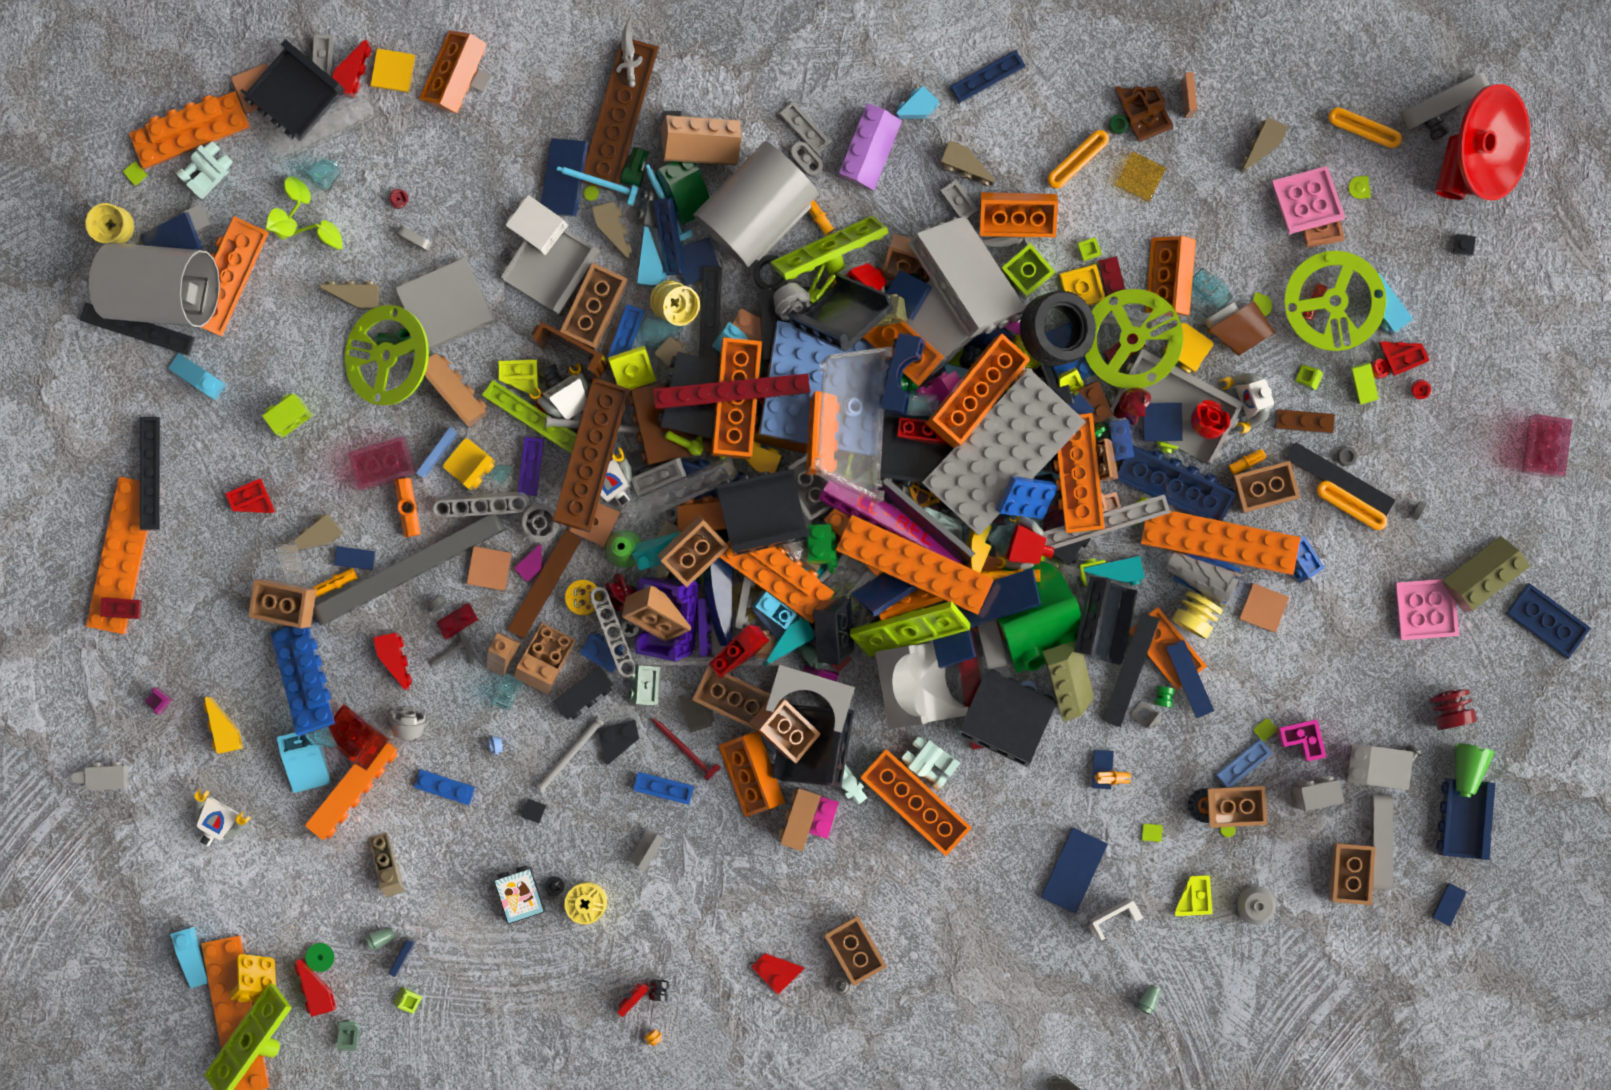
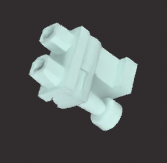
(210, 169)
(928, 757)
(852, 787)

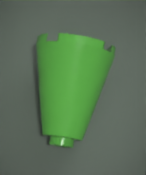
(624, 557)
(1470, 767)

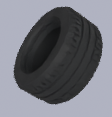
(1081, 322)

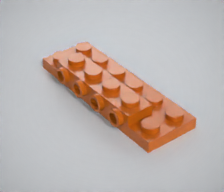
(188, 128)
(235, 260)
(1080, 480)
(781, 578)

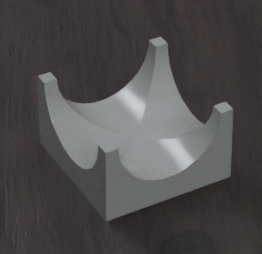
(792, 680)
(915, 687)

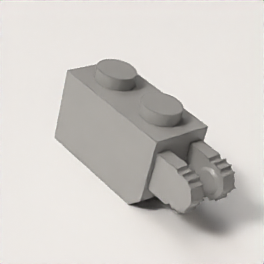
(103, 777)

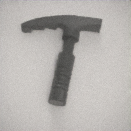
(450, 651)

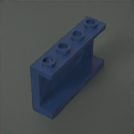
(1466, 821)

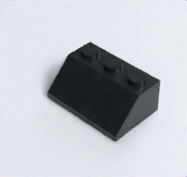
(832, 630)

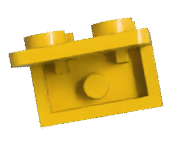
(1194, 349)
(469, 464)
(253, 977)

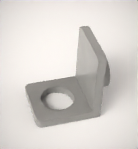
(1153, 718)

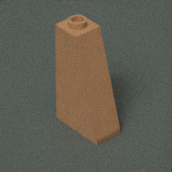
(502, 653)

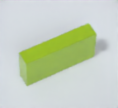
(1364, 383)

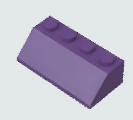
(870, 147)

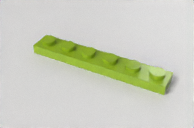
(529, 415)

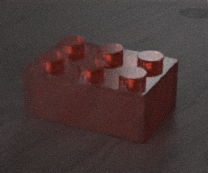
(357, 737)

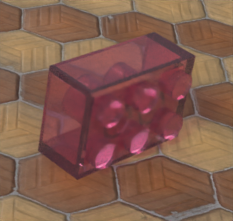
(1547, 446)
(382, 463)

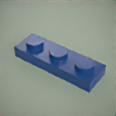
(627, 330)
(444, 787)
(663, 788)

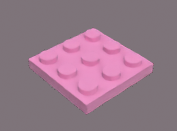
(1308, 200)
(1425, 610)

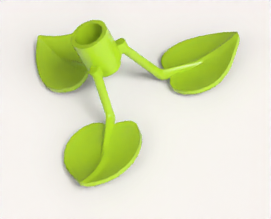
(285, 226)

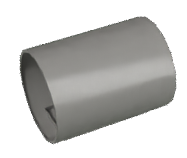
(757, 205)
(154, 284)

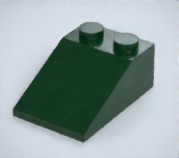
(685, 185)

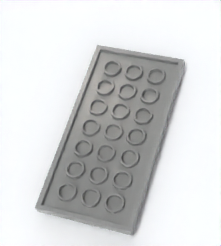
(1010, 440)

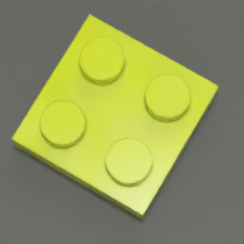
(632, 368)

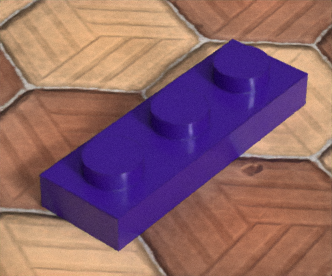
(531, 466)
(704, 628)

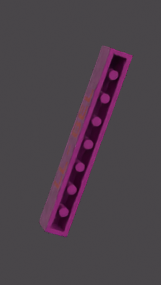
(880, 514)

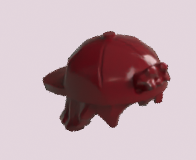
(1132, 404)
(619, 591)

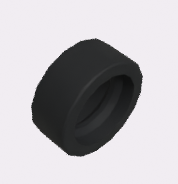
(756, 274)

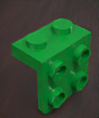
(822, 546)

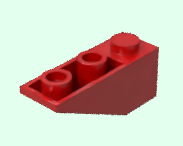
(351, 69)
(919, 431)
(739, 650)
(390, 653)
(317, 992)

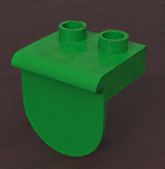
(1044, 626)

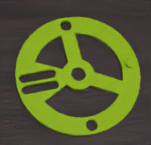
(1349, 263)
(417, 342)
(1109, 373)

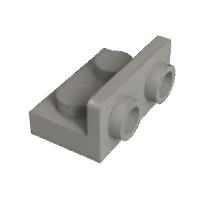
(646, 849)

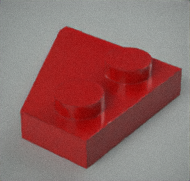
(1403, 355)
(251, 498)
(776, 971)

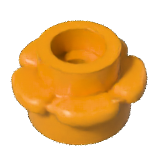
(653, 1037)

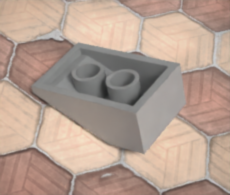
(1380, 766)

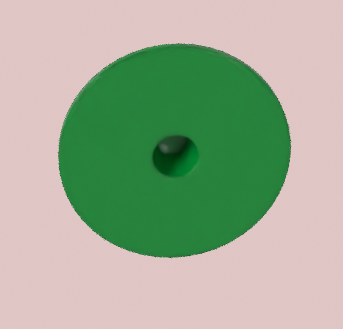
(320, 957)

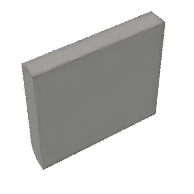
(480, 80)

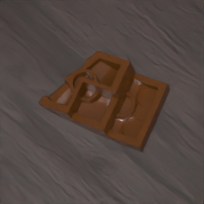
(1144, 111)
(1243, 329)

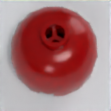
(1209, 420)

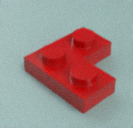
(637, 993)

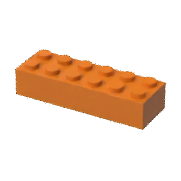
(977, 391)
(736, 420)
(915, 802)

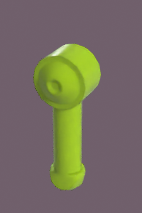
(695, 447)

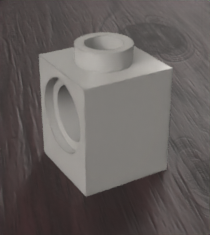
(199, 218)

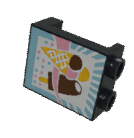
(519, 894)

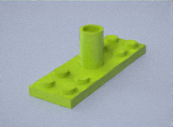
(830, 249)
(910, 628)
(249, 1040)

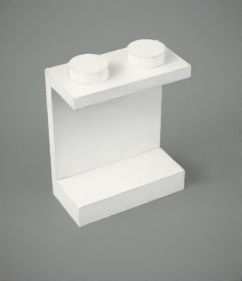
(536, 224)
(1128, 904)

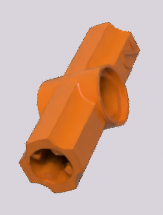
(406, 495)

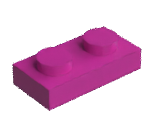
(824, 817)

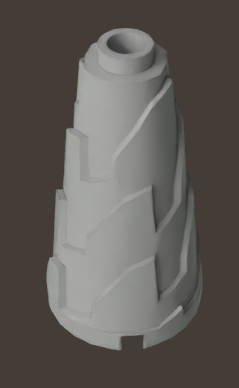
(1208, 579)

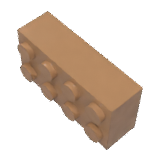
(594, 306)
(730, 696)

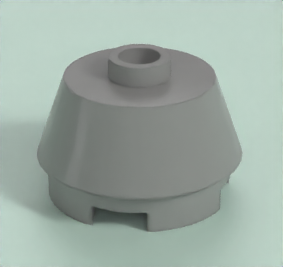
(790, 298)
(538, 523)
(408, 723)
(1256, 905)

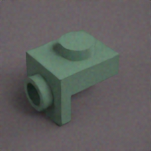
(348, 1035)

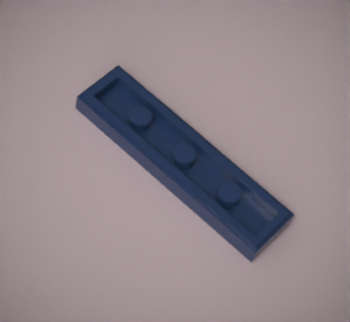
(987, 76)
(669, 236)
(1190, 679)

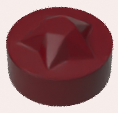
(398, 199)

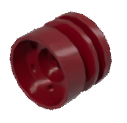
(1453, 709)

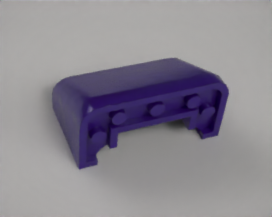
(685, 601)

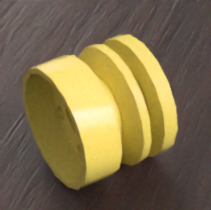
(99, 221)
(674, 302)
(1197, 614)
(586, 891)

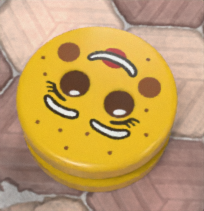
(579, 597)

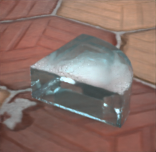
(501, 472)

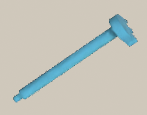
(630, 191)
(682, 235)

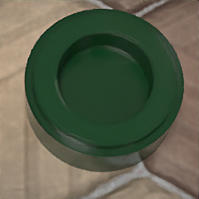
(1118, 124)

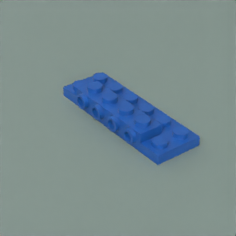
(303, 679)

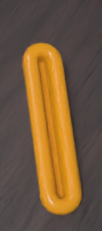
(1365, 127)
(1077, 159)
(1351, 505)

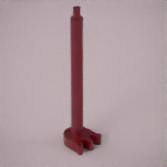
(709, 772)

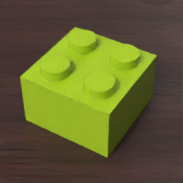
(1027, 271)
(287, 415)

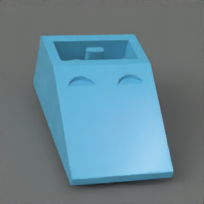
(303, 762)

